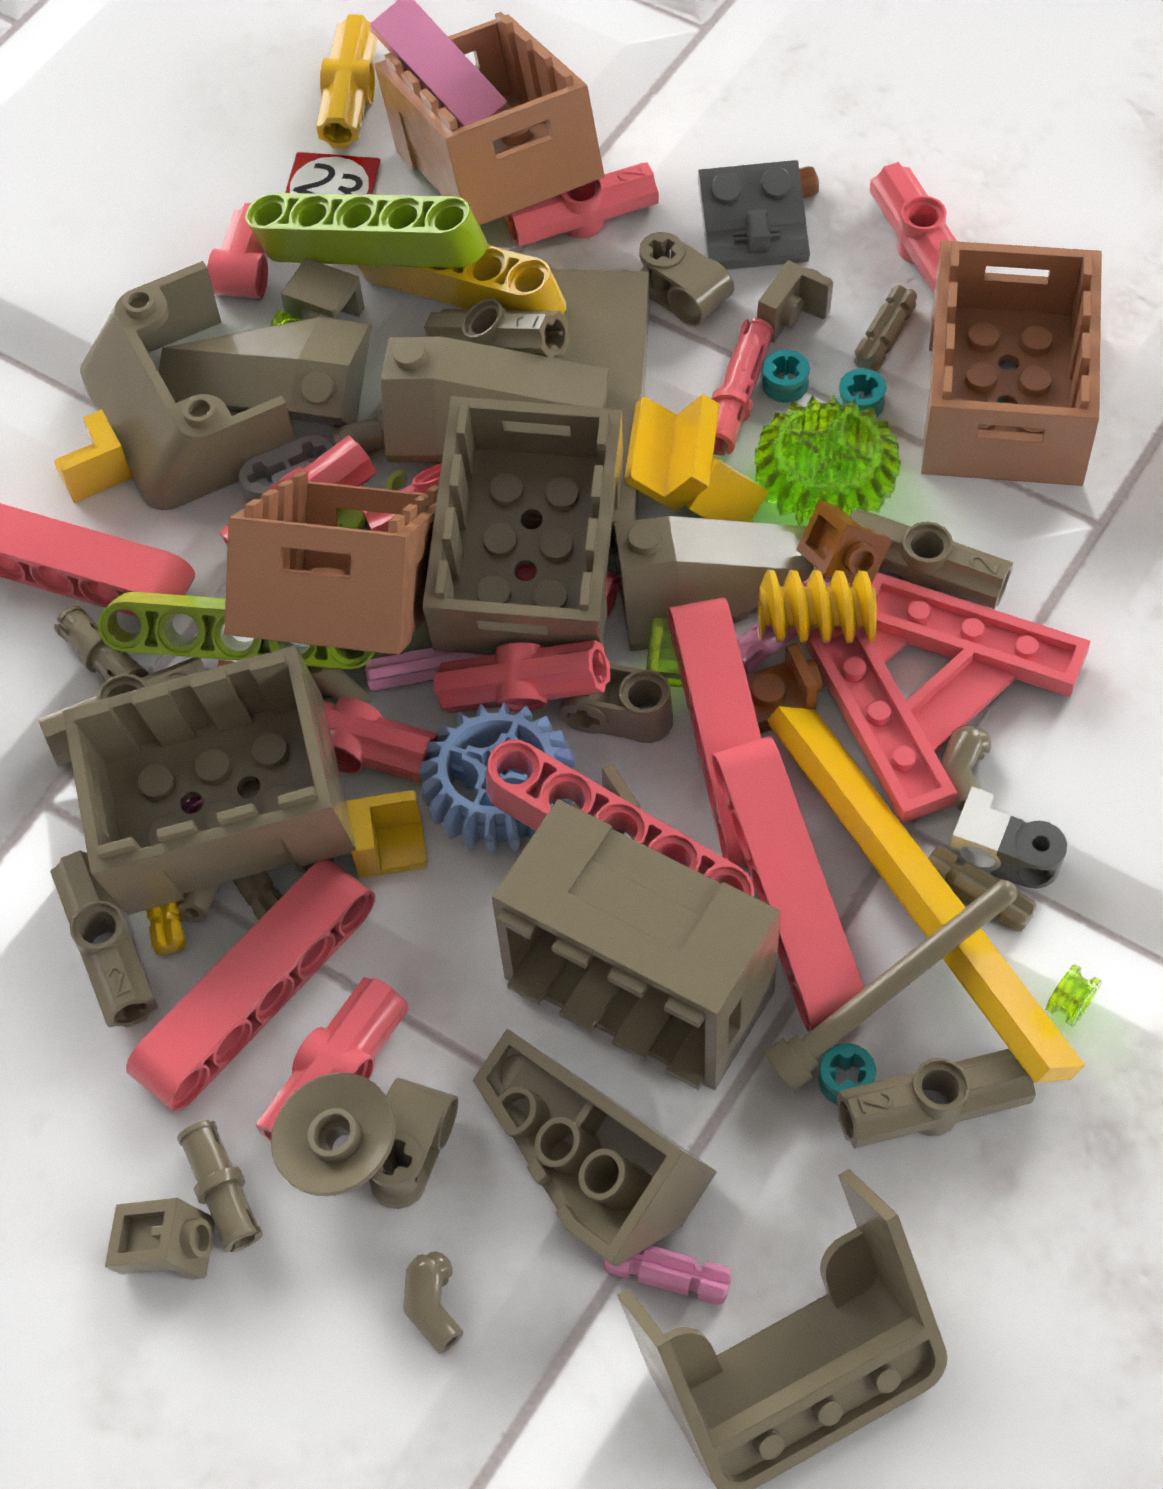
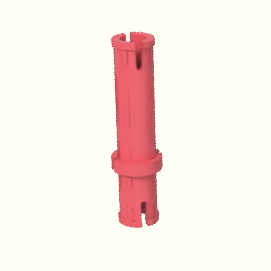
(739, 382)

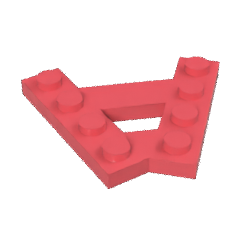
(986, 655)

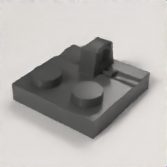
(754, 214)

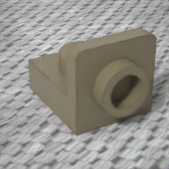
(792, 292)
(160, 1238)

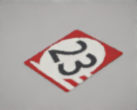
(332, 174)

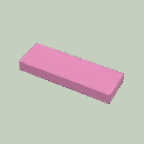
(437, 63)

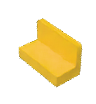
(672, 452)

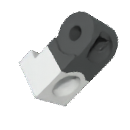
(1007, 845)

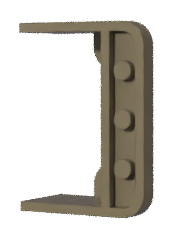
(169, 446)
(811, 1372)

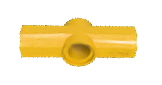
(347, 82)

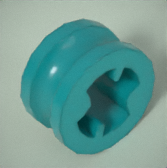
(785, 362)
(866, 381)
(844, 1057)

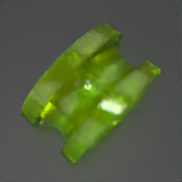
(1073, 995)

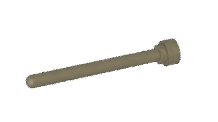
(799, 1056)

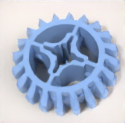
(464, 756)

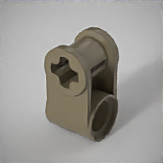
(687, 281)
(617, 710)
(422, 1130)

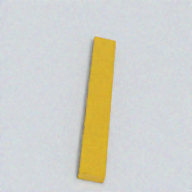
(925, 895)

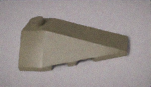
(309, 362)
(427, 371)
(698, 560)
(601, 1165)

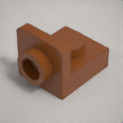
(839, 543)
(785, 685)

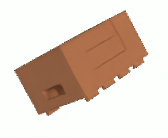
(511, 159)
(1052, 338)
(323, 583)

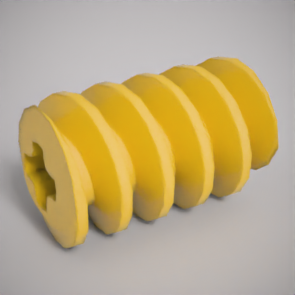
(817, 605)

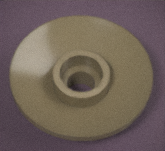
(318, 1116)

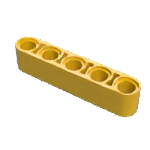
(500, 274)

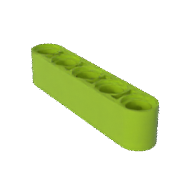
(367, 229)
(161, 638)

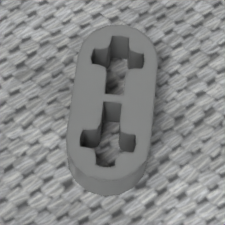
(279, 462)

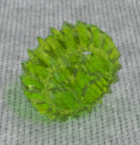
(827, 456)

